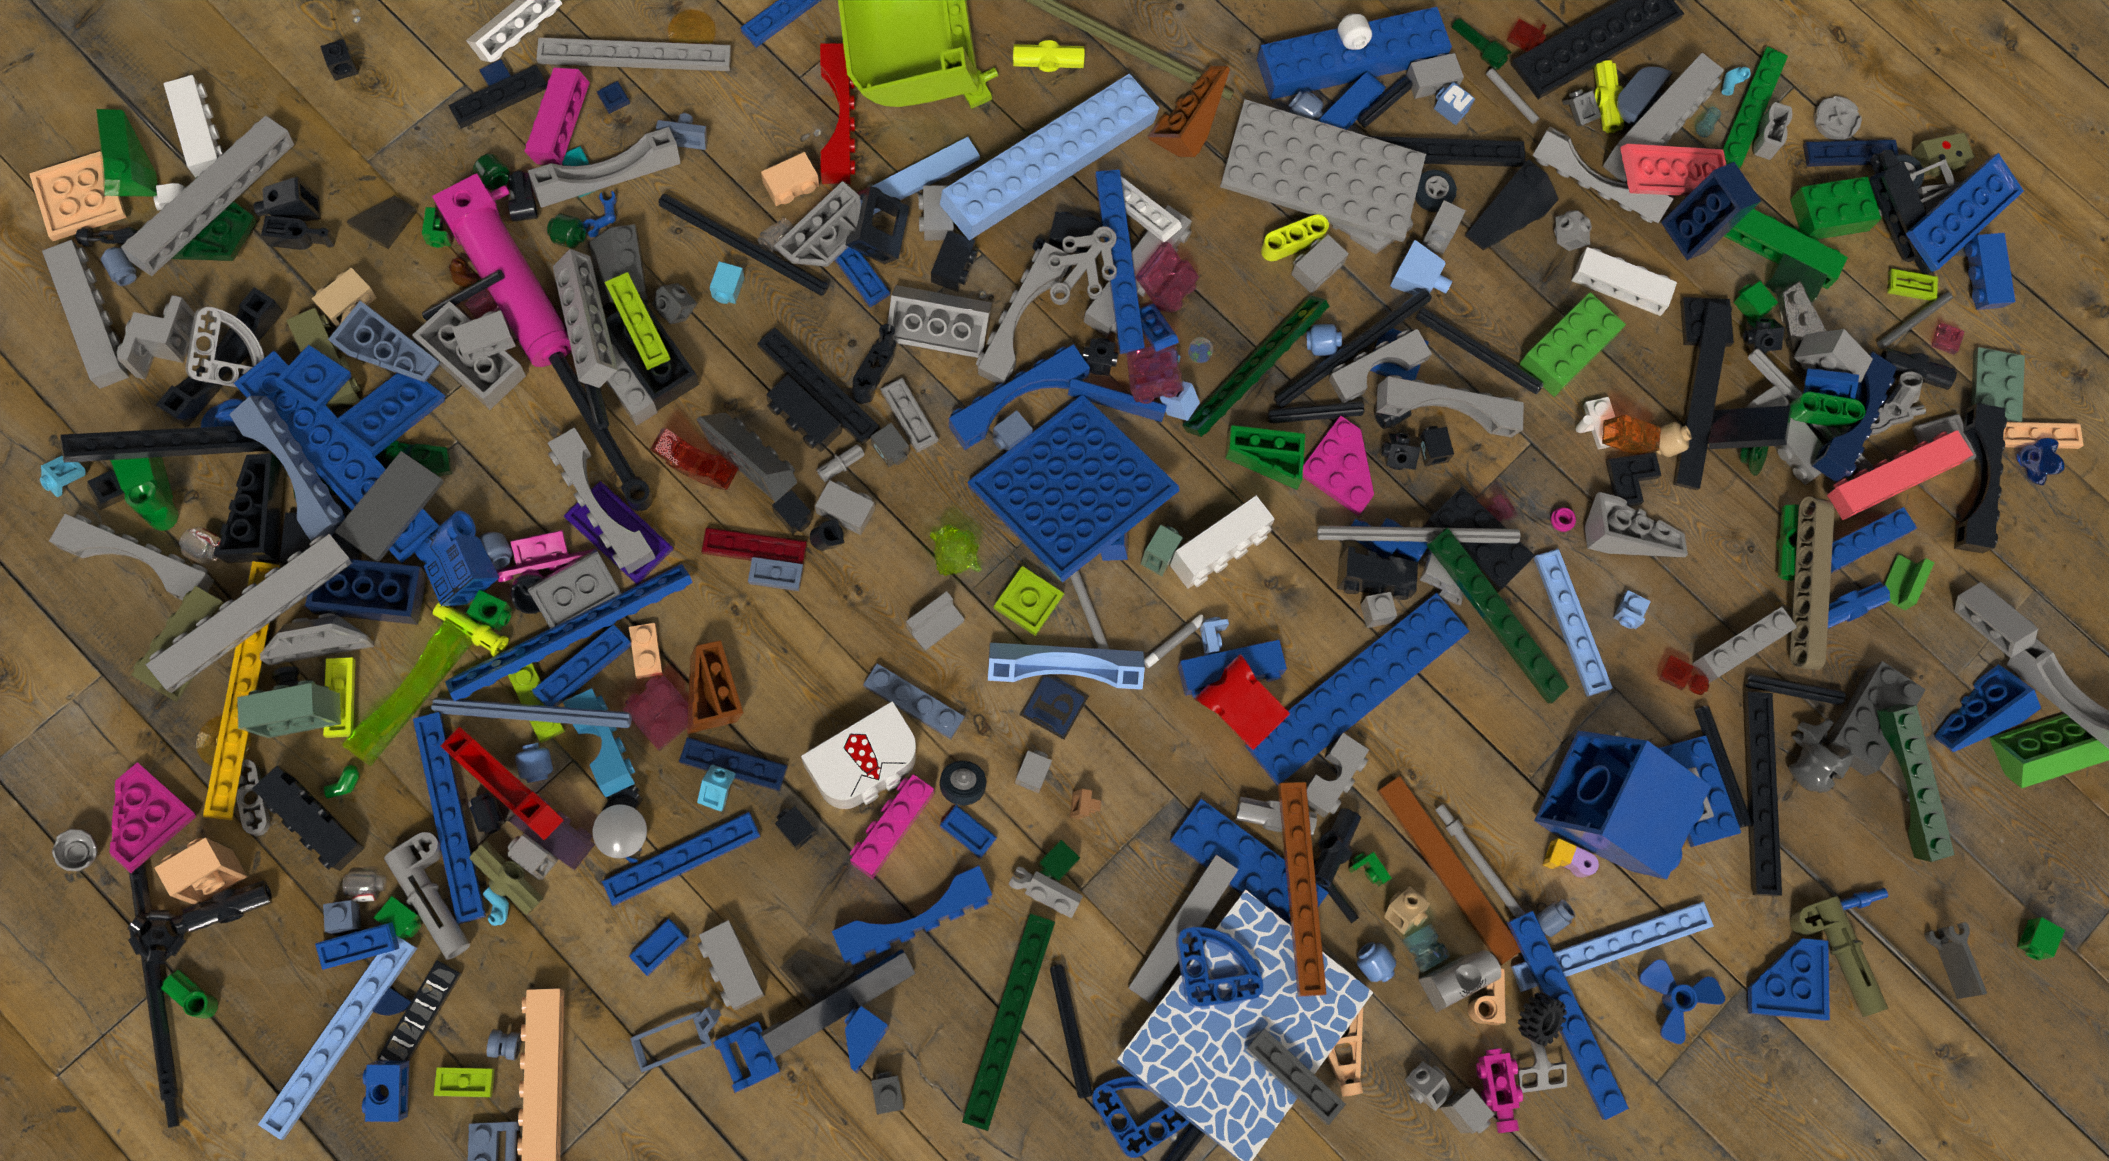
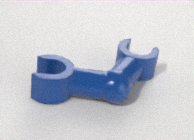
(605, 220)

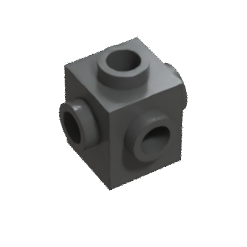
(674, 303)

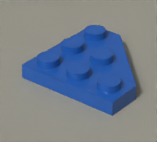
(1794, 984)

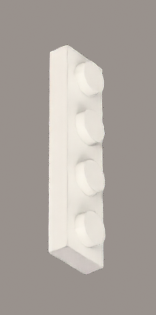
(1148, 212)

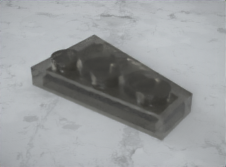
(1798, 316)

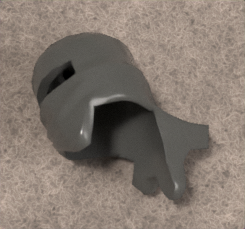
(1816, 763)

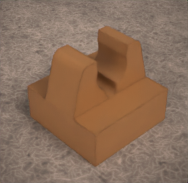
(1083, 804)

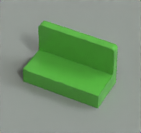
(1907, 581)

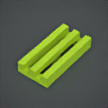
(1912, 288)

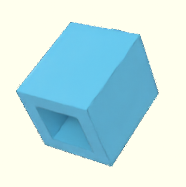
(726, 283)

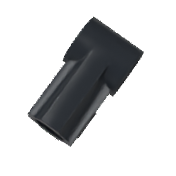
(522, 203)

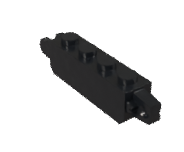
(1898, 203)

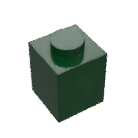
(1058, 862)

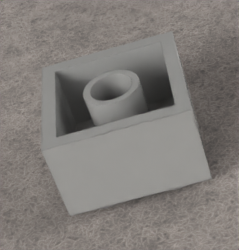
(1833, 352)

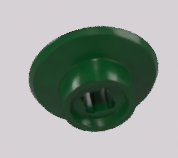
(1755, 458)

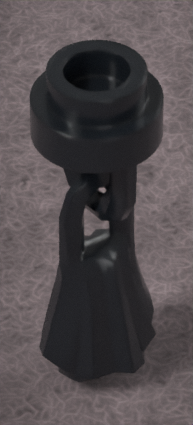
(87, 237)

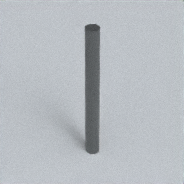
(1914, 320)

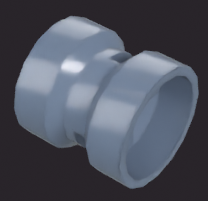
(504, 1044)

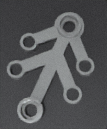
(1084, 262)

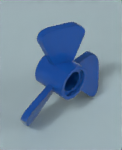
(1660, 979)

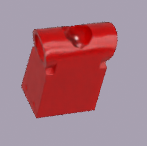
(1243, 703)

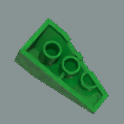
(123, 159)

